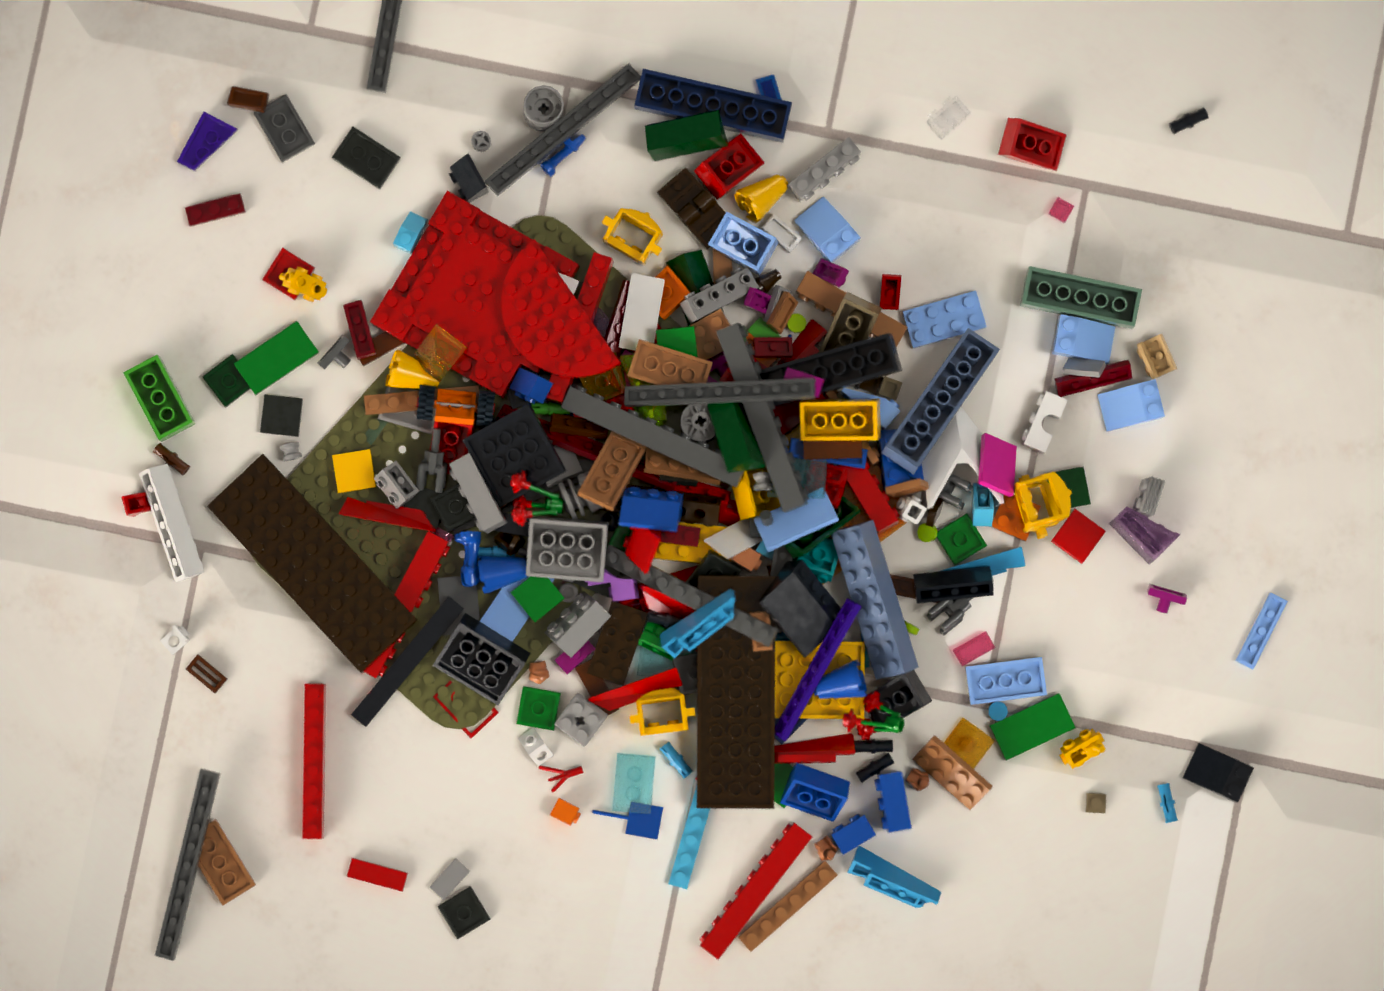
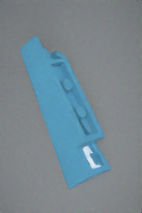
(998, 562)
(698, 625)
(891, 879)

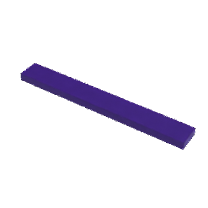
(816, 669)

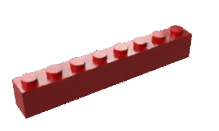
(589, 300)
(869, 495)
(412, 587)
(314, 761)
(755, 891)

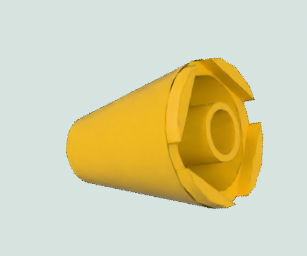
(761, 196)
(407, 373)

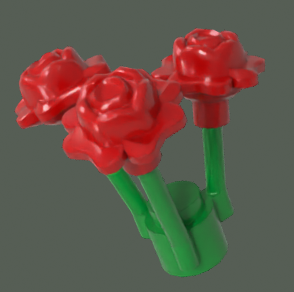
(520, 514)
(867, 727)

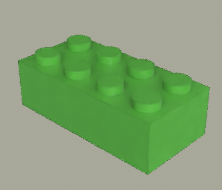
(159, 398)

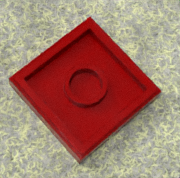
(280, 265)

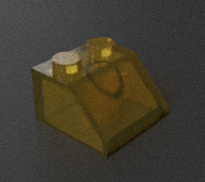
(606, 384)
(969, 742)

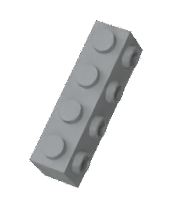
(827, 167)
(719, 295)
(477, 493)

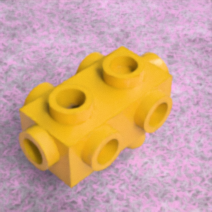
(300, 282)
(1082, 748)

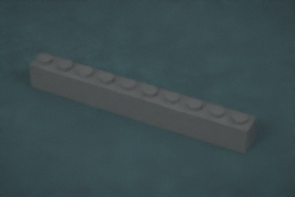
(763, 420)
(648, 434)

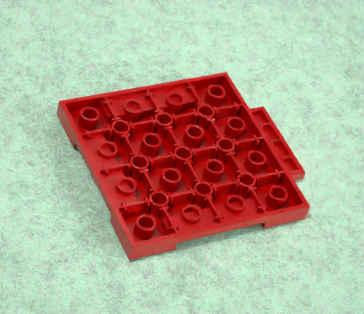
(458, 285)

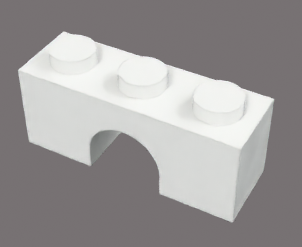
(1036, 437)

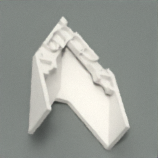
(957, 445)

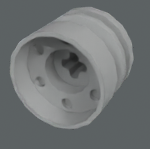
(546, 98)
(689, 427)
(573, 501)

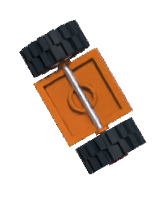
(455, 406)

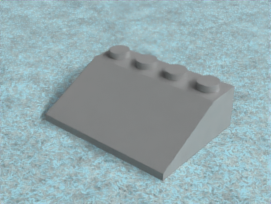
(567, 548)

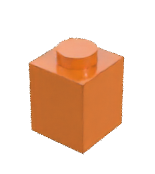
(565, 812)

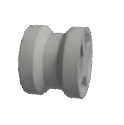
(483, 138)
(291, 451)
(762, 481)

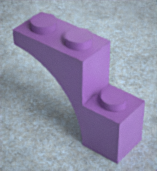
(620, 588)

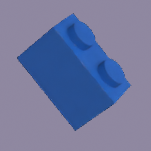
(530, 386)
(852, 834)

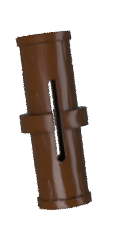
(171, 459)

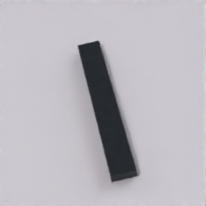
(407, 661)

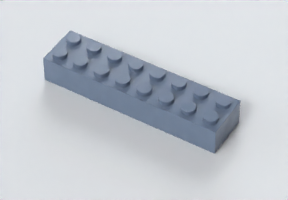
(940, 401)
(873, 589)

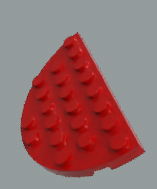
(549, 321)

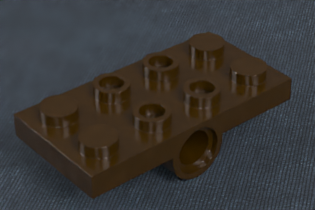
(693, 205)
(617, 643)

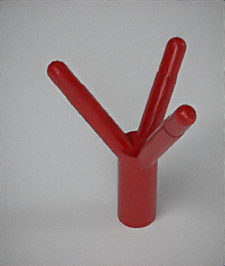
(563, 774)

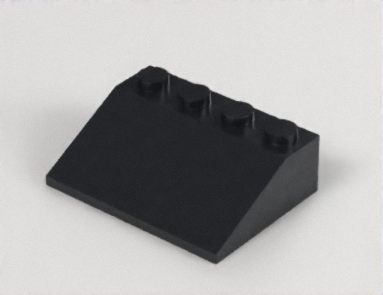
(800, 606)
(481, 659)

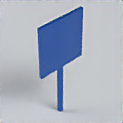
(640, 824)

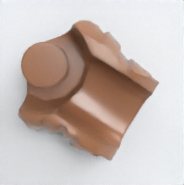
(538, 672)
(918, 779)
(826, 848)

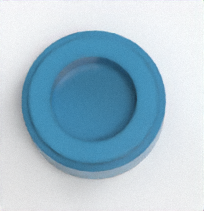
(997, 711)

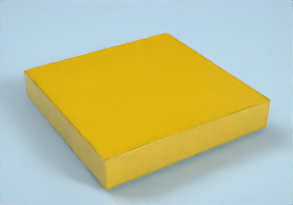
(354, 471)

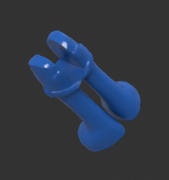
(549, 165)
(470, 569)

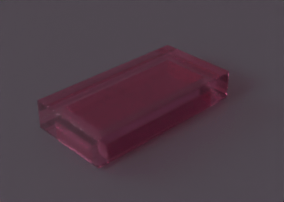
(973, 648)

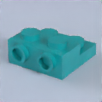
(822, 560)

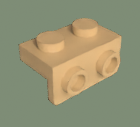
(1156, 356)

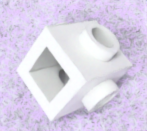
(910, 509)

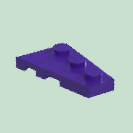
(205, 140)

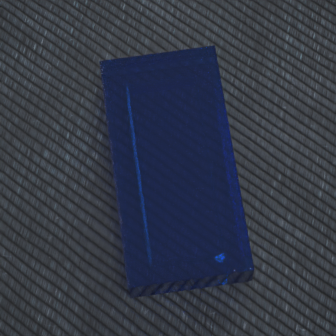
(768, 87)

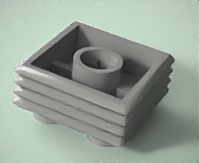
(1148, 500)
(592, 715)

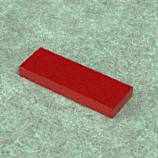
(377, 874)

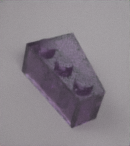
(1143, 534)

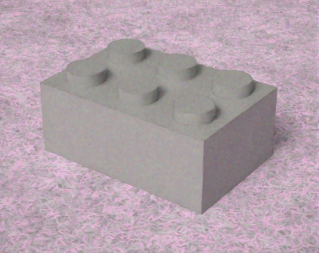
(577, 624)

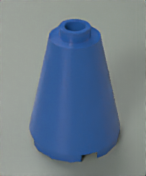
(500, 571)
(842, 683)

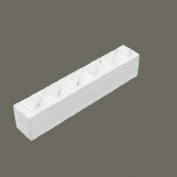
(171, 522)

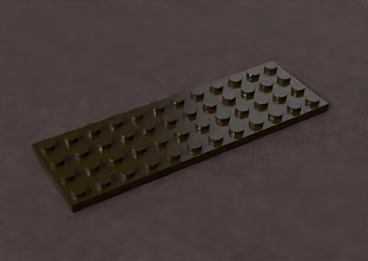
(312, 563)
(735, 707)

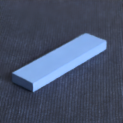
(1261, 630)

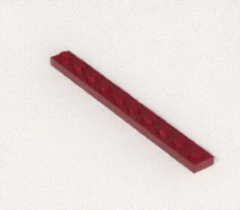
(590, 449)

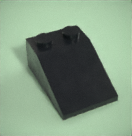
(902, 695)
(1218, 773)

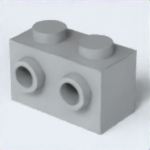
(396, 484)

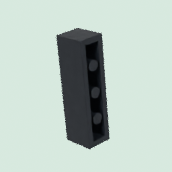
(953, 584)

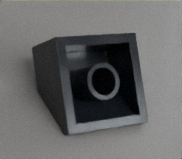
(468, 178)

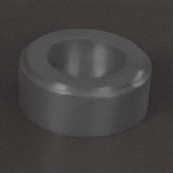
(569, 592)

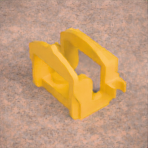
(640, 220)
(1055, 497)
(658, 696)

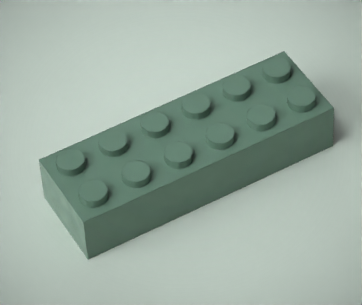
(1081, 297)

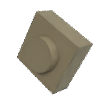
(890, 388)
(1095, 803)

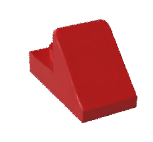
(890, 291)
(136, 504)

